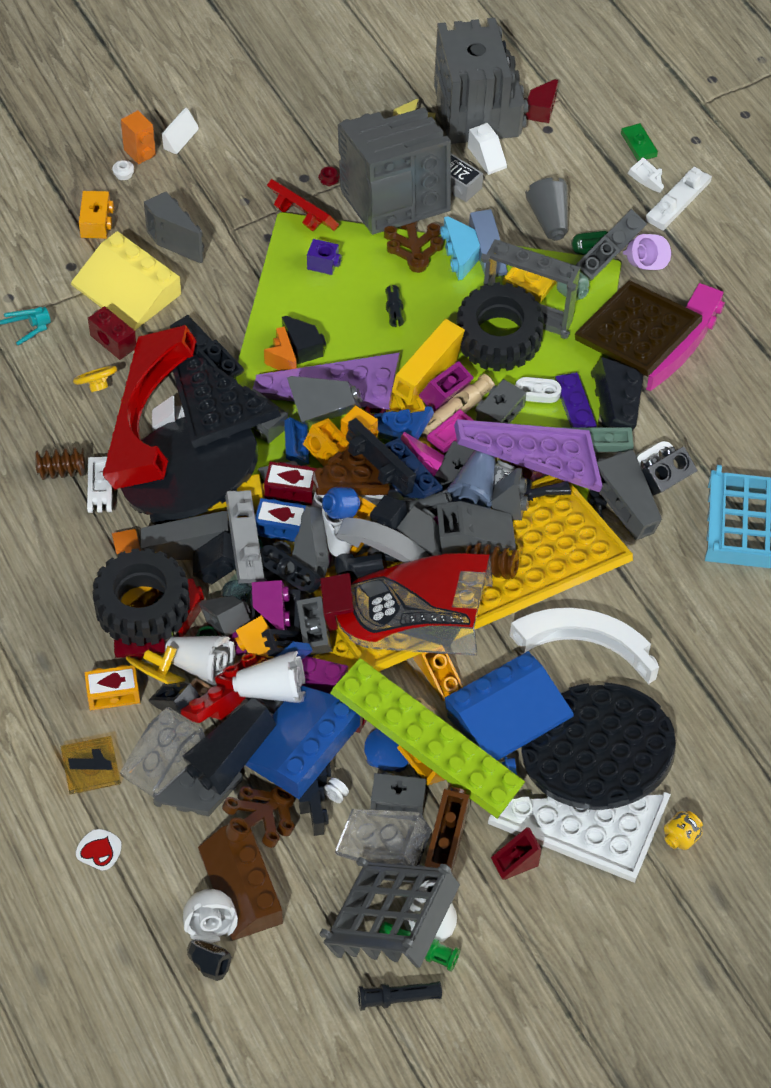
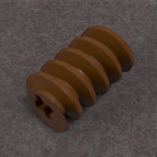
(60, 463)
(501, 564)

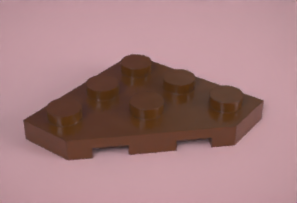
(350, 472)

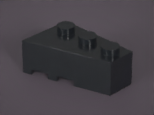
(618, 393)

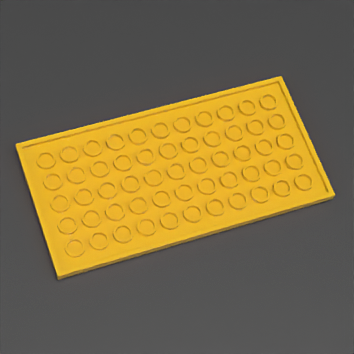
(558, 548)

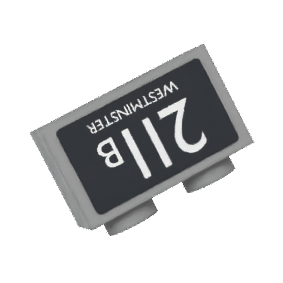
(464, 179)

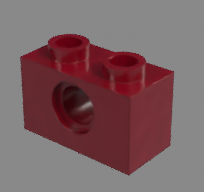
(112, 332)

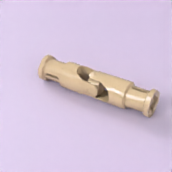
(470, 396)

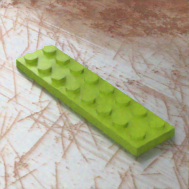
(428, 737)

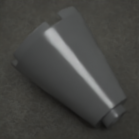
(550, 206)

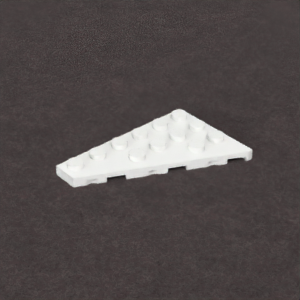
(605, 839)

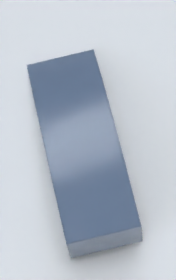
(486, 232)

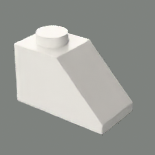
(486, 148)

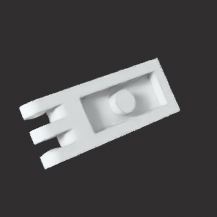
(98, 488)

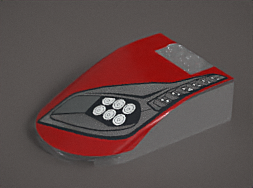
(420, 605)

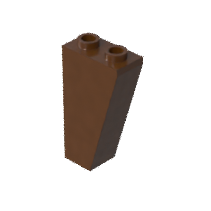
(448, 828)

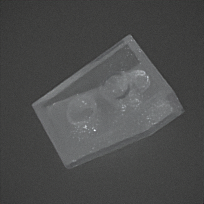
(159, 752)
(384, 836)

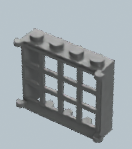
(416, 946)

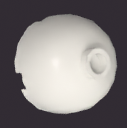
(209, 915)

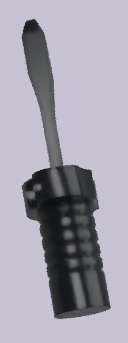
(597, 503)

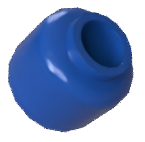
(341, 503)

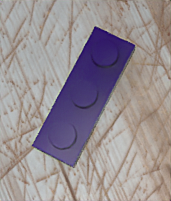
(575, 401)

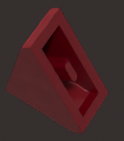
(518, 855)

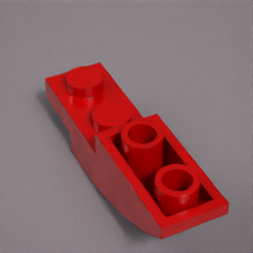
(220, 699)

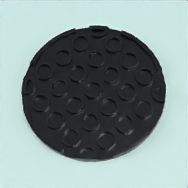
(193, 475)
(606, 753)

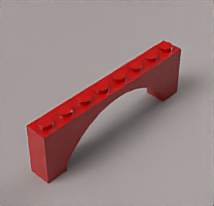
(155, 356)

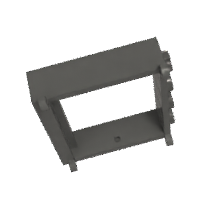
(542, 266)

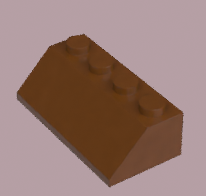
(242, 876)

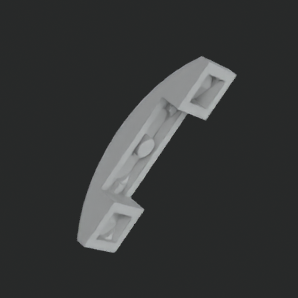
(381, 538)

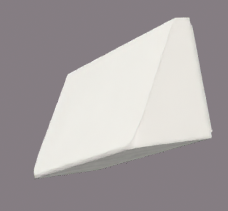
(179, 132)

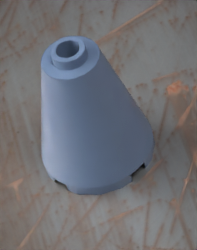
(474, 481)

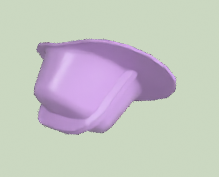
(648, 252)

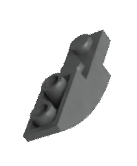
(611, 245)

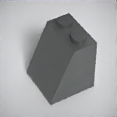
(322, 398)

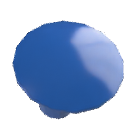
(383, 752)

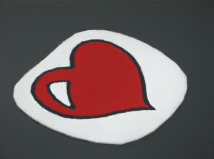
(99, 849)

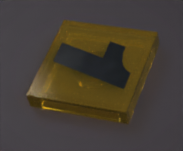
(90, 765)

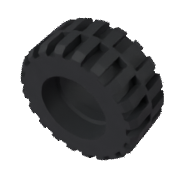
(507, 303)
(135, 571)

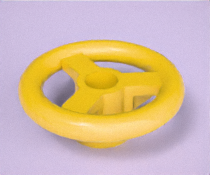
(96, 378)

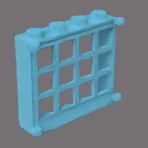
(721, 486)

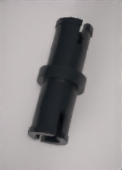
(394, 306)

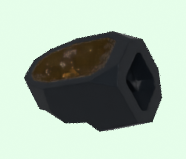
(209, 959)

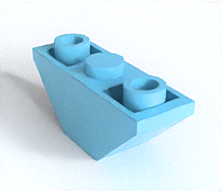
(460, 245)

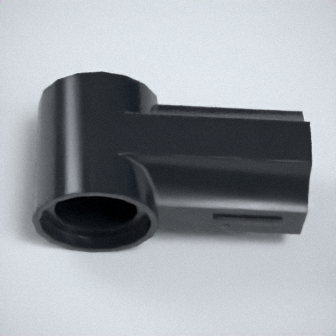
(357, 566)

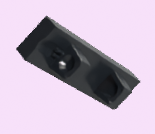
(389, 465)

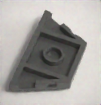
(190, 795)

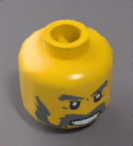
(683, 830)

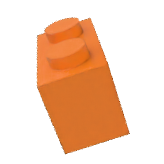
(138, 137)

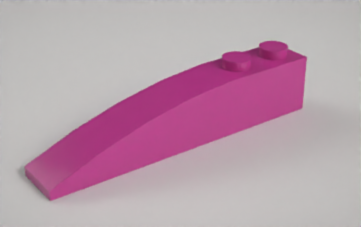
(706, 302)

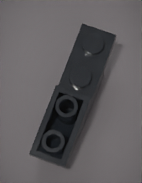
(210, 350)
(311, 802)

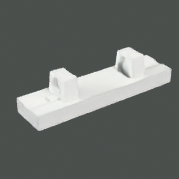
(678, 198)

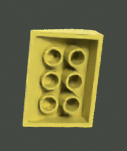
(127, 281)

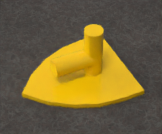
(160, 673)

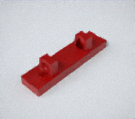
(314, 215)

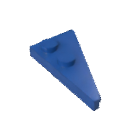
(393, 424)

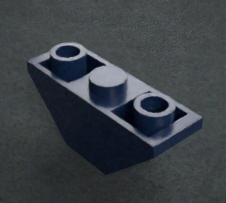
(424, 483)

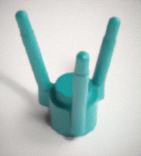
(37, 317)

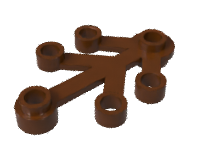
(416, 260)
(277, 799)

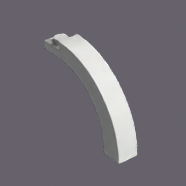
(586, 626)

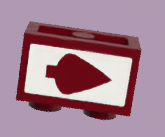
(289, 483)

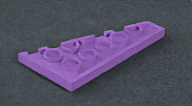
(370, 375)
(549, 450)

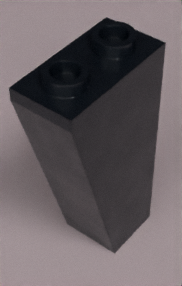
(229, 746)

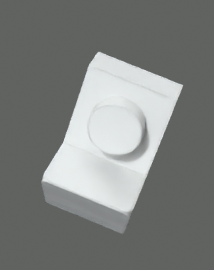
(166, 413)

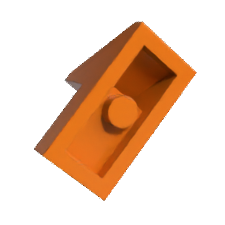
(281, 355)

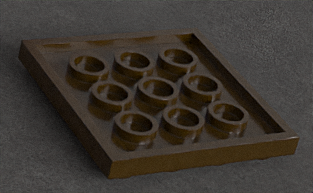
(638, 327)

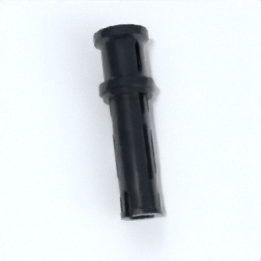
(386, 995)

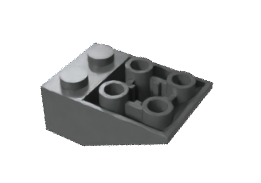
(173, 227)
(467, 524)

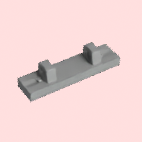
(244, 537)

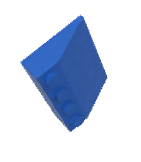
(508, 706)
(304, 740)

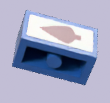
(278, 519)

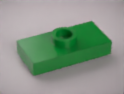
(639, 142)

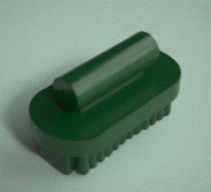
(584, 242)

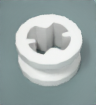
(336, 790)

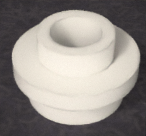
(123, 170)

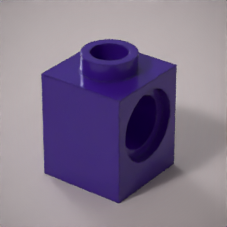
(323, 257)

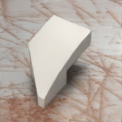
(647, 175)

